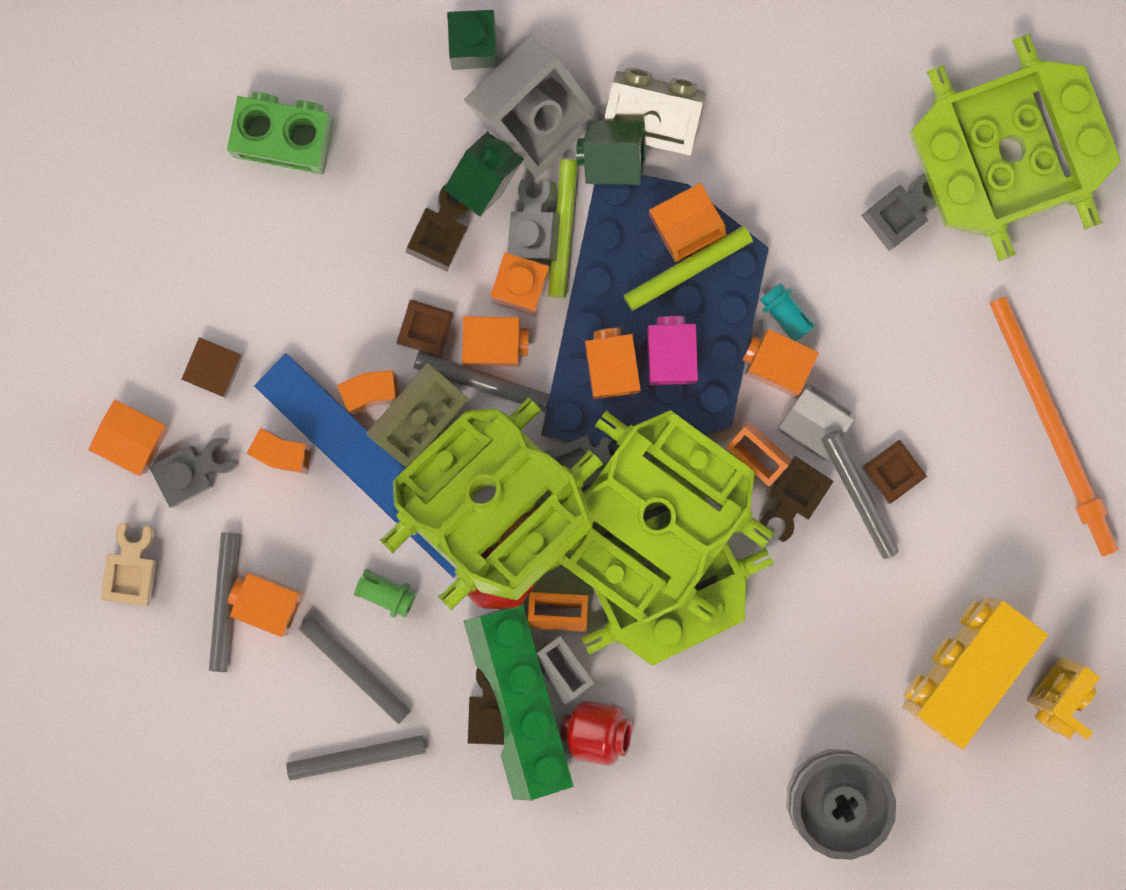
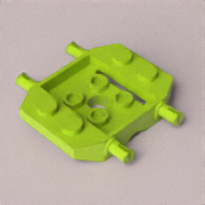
(963, 135)
(440, 491)
(695, 528)
(678, 628)

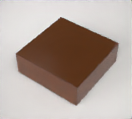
(425, 328)
(212, 367)
(893, 472)

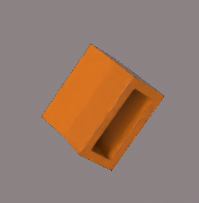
(687, 222)
(369, 390)
(128, 438)
(766, 445)
(280, 453)
(558, 622)

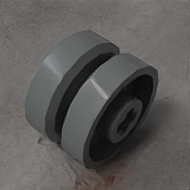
(856, 827)

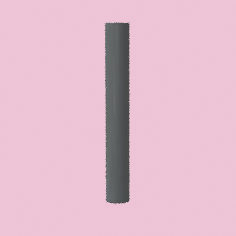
(482, 381)
(859, 494)
(222, 609)
(354, 670)
(356, 758)

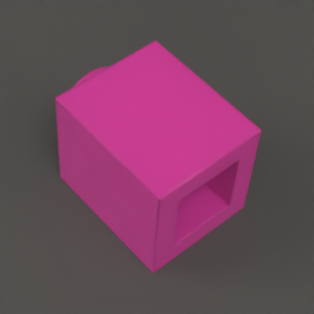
(672, 352)

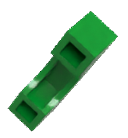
(532, 742)

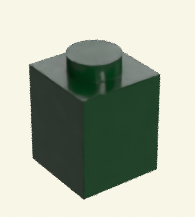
(472, 39)
(613, 152)
(483, 173)

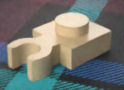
(129, 575)

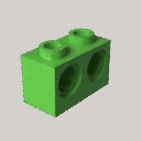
(277, 144)

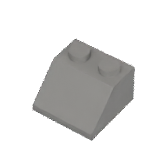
(533, 105)

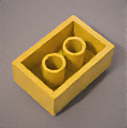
(973, 670)

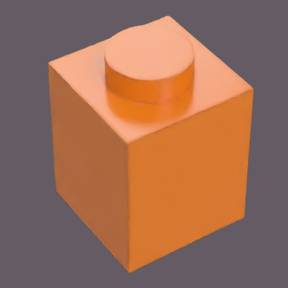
(519, 284)
(493, 341)
(779, 362)
(612, 364)
(265, 603)

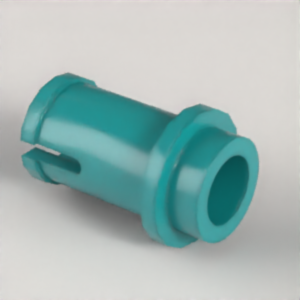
(787, 312)

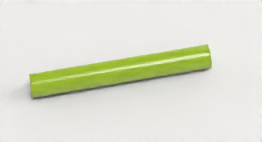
(564, 208)
(688, 268)

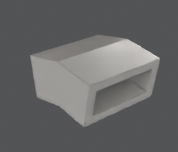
(813, 417)
(554, 677)

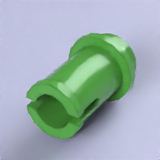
(385, 593)

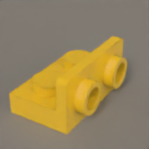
(1060, 694)

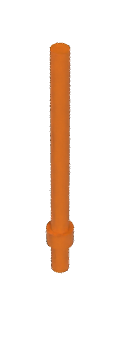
(1089, 508)

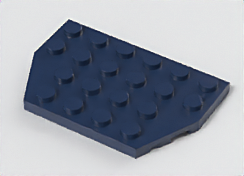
(617, 256)

